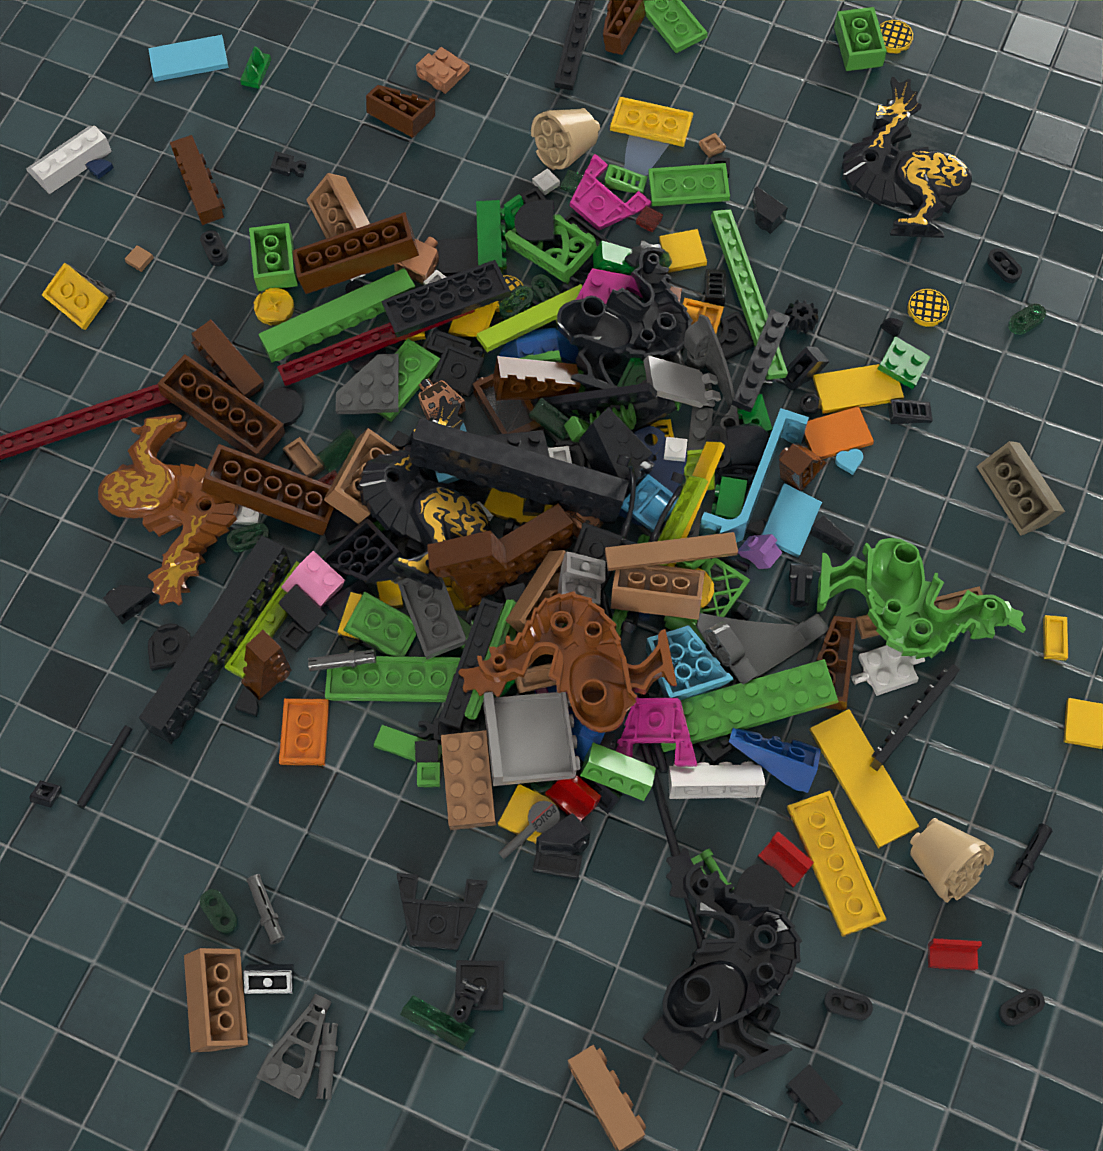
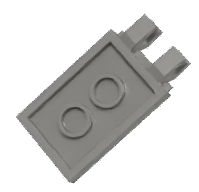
(681, 382)

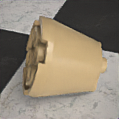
(564, 136)
(950, 858)

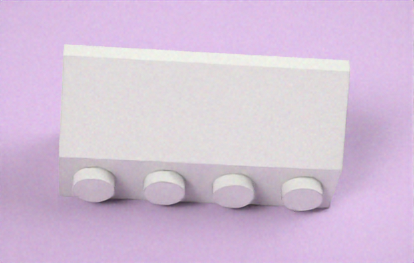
(69, 159)
(716, 781)

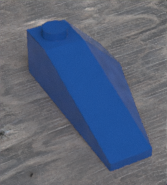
(789, 762)

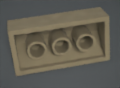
(1020, 488)

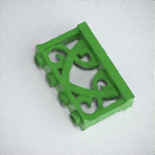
(556, 266)

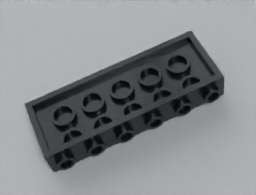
(446, 298)

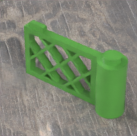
(677, 622)

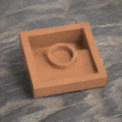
(442, 69)

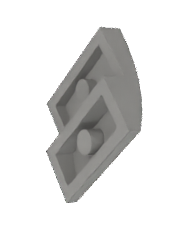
(582, 575)

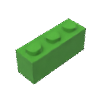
(618, 771)

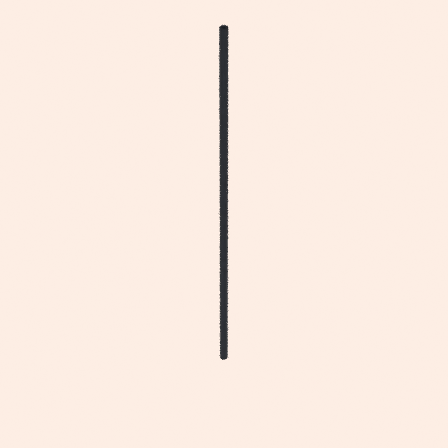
(662, 807)

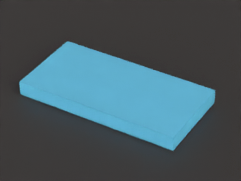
(188, 58)

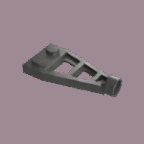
(290, 1079)

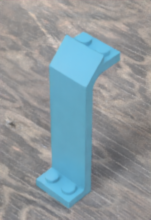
(787, 426)

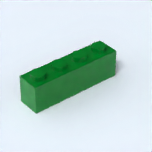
(490, 233)

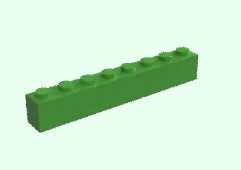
(333, 316)

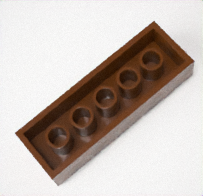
(355, 253)
(221, 408)
(268, 489)
(524, 550)

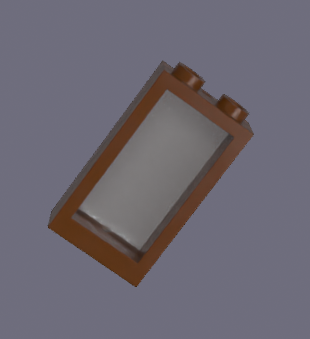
(504, 415)

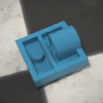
(649, 502)

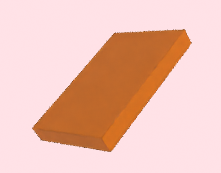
(837, 433)
(304, 732)

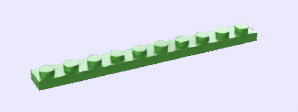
(745, 284)

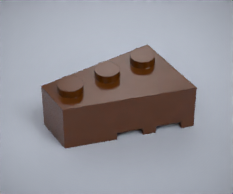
(622, 23)
(399, 110)
(799, 466)
(467, 555)
(264, 665)

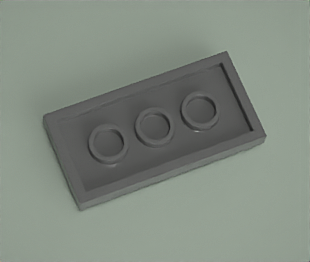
(432, 617)

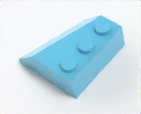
(693, 665)

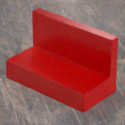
(574, 797)
(786, 859)
(953, 954)

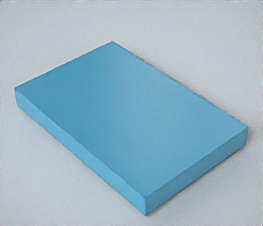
(791, 519)

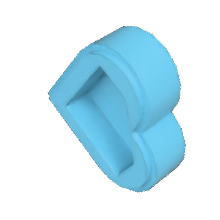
(849, 460)

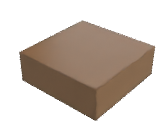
(712, 145)
(139, 258)

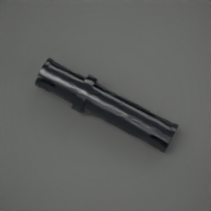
(1026, 863)

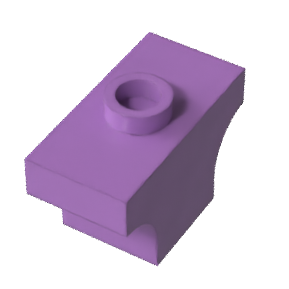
(760, 550)

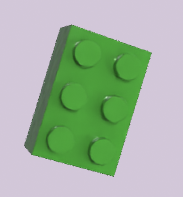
(860, 39)
(273, 256)

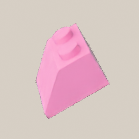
(315, 579)

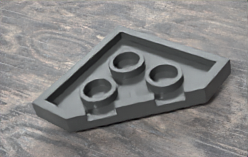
(372, 388)

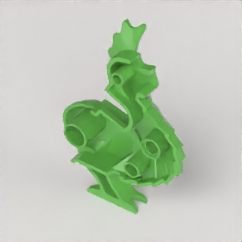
(904, 602)

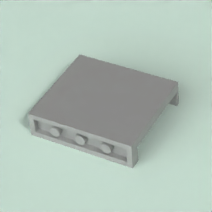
(530, 738)

